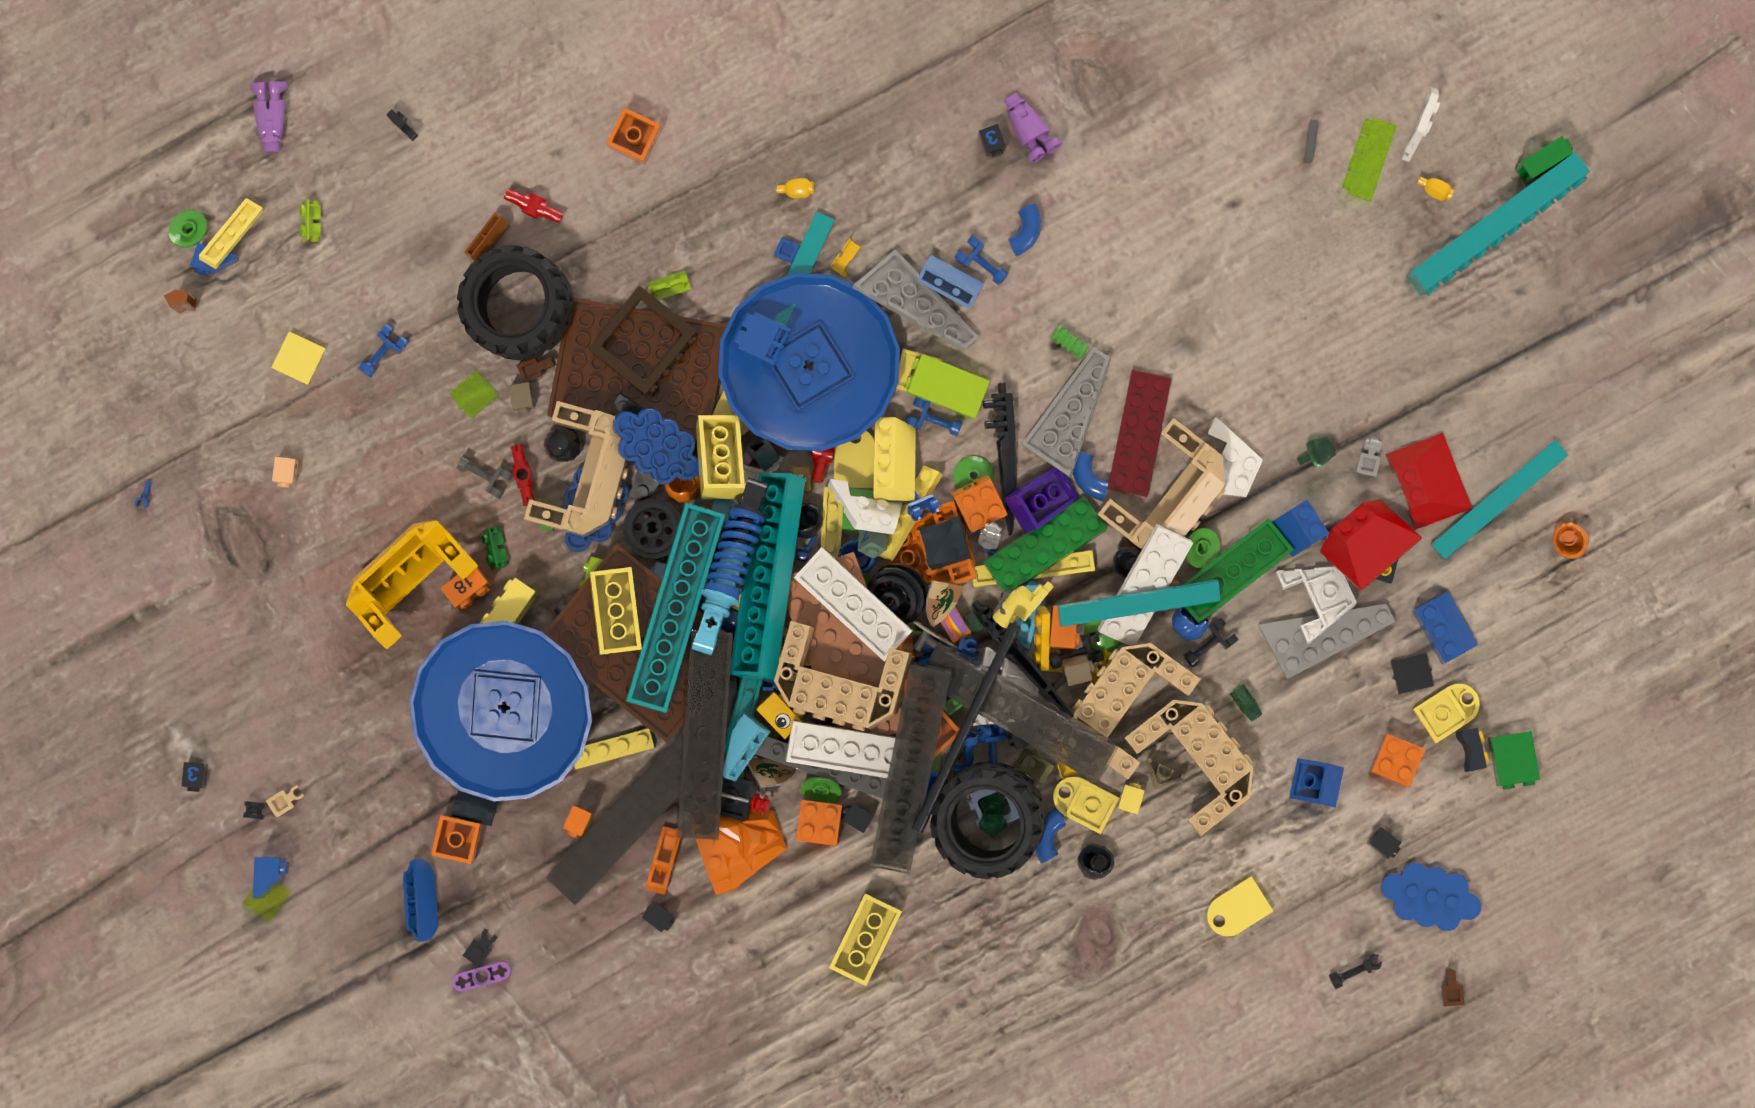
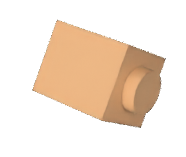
(285, 472)

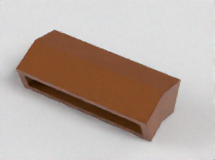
(487, 237)
(181, 301)

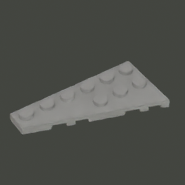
(896, 288)
(1064, 425)
(1296, 655)

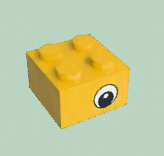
(778, 714)

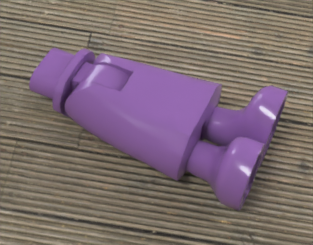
(269, 114)
(1029, 128)

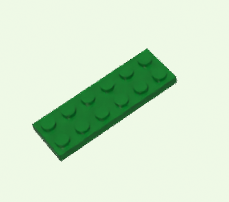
(1045, 546)
(1241, 566)

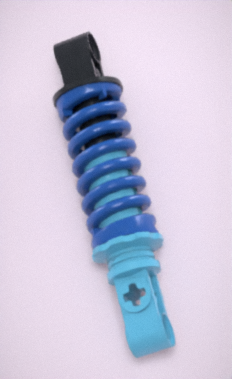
(721, 589)

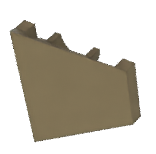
(1161, 774)

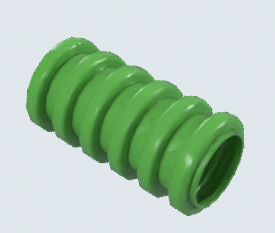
(1069, 342)

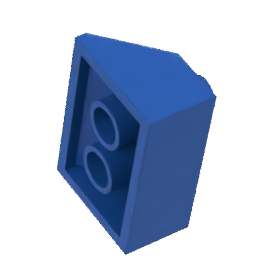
(1445, 628)

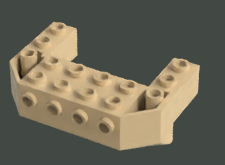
(599, 480)
(1187, 497)
(1121, 685)
(835, 696)
(1209, 748)

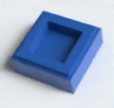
(786, 250)

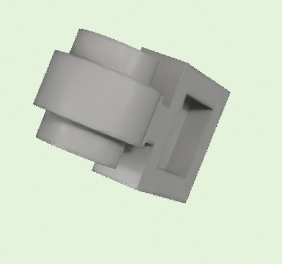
(1368, 463)
(990, 536)

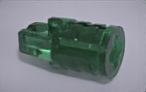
(1246, 702)

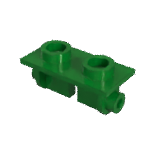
(494, 556)

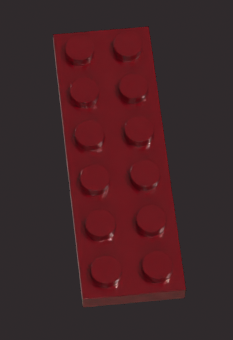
(1139, 433)

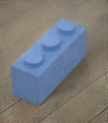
(950, 282)

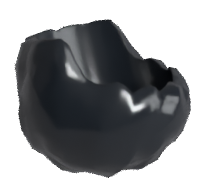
(562, 444)
(810, 521)
(1125, 559)
(1095, 861)

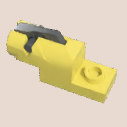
(1019, 604)

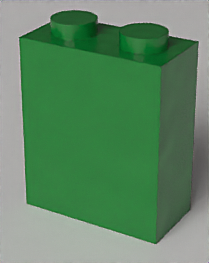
(1544, 160)
(1514, 760)

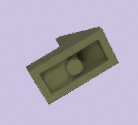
(1034, 766)

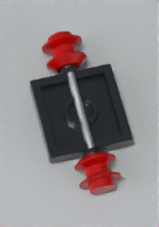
(738, 799)

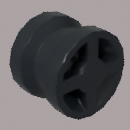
(253, 810)

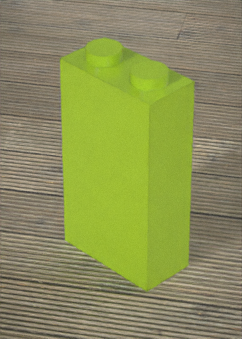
(946, 386)

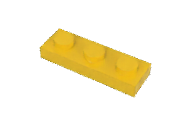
(1042, 638)

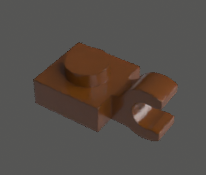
(532, 370)
(1452, 993)

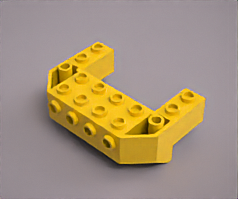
(399, 571)

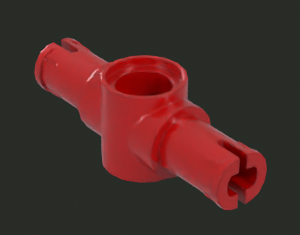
(533, 205)
(822, 460)
(521, 464)

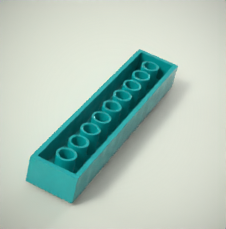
(1495, 226)
(768, 580)
(675, 607)

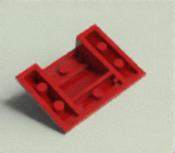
(1429, 481)
(1368, 542)

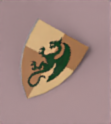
(941, 600)
(925, 637)
(770, 773)

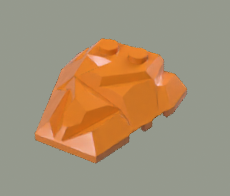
(913, 551)
(741, 849)

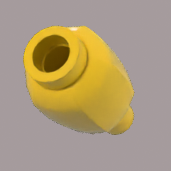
(797, 188)
(1436, 188)

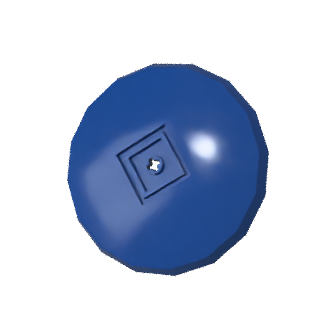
(851, 371)
(470, 735)

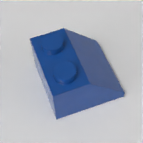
(1301, 527)
(1316, 782)
(268, 874)

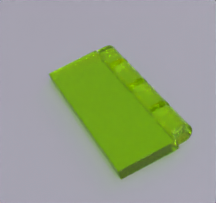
(1372, 158)

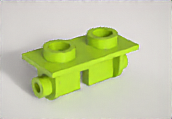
(309, 213)
(669, 285)

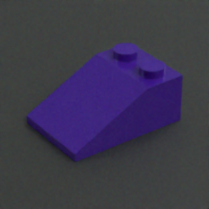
(1041, 499)

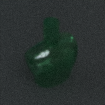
(1319, 451)

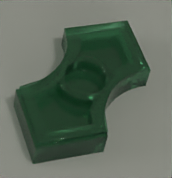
(992, 819)

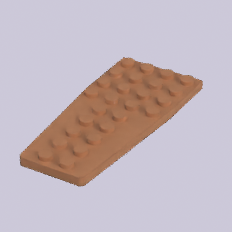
(834, 646)

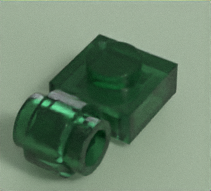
(973, 623)

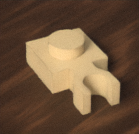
(281, 803)

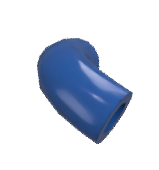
(1029, 230)
(1087, 480)
(1046, 848)

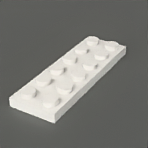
(1151, 571)
(853, 603)
(839, 749)

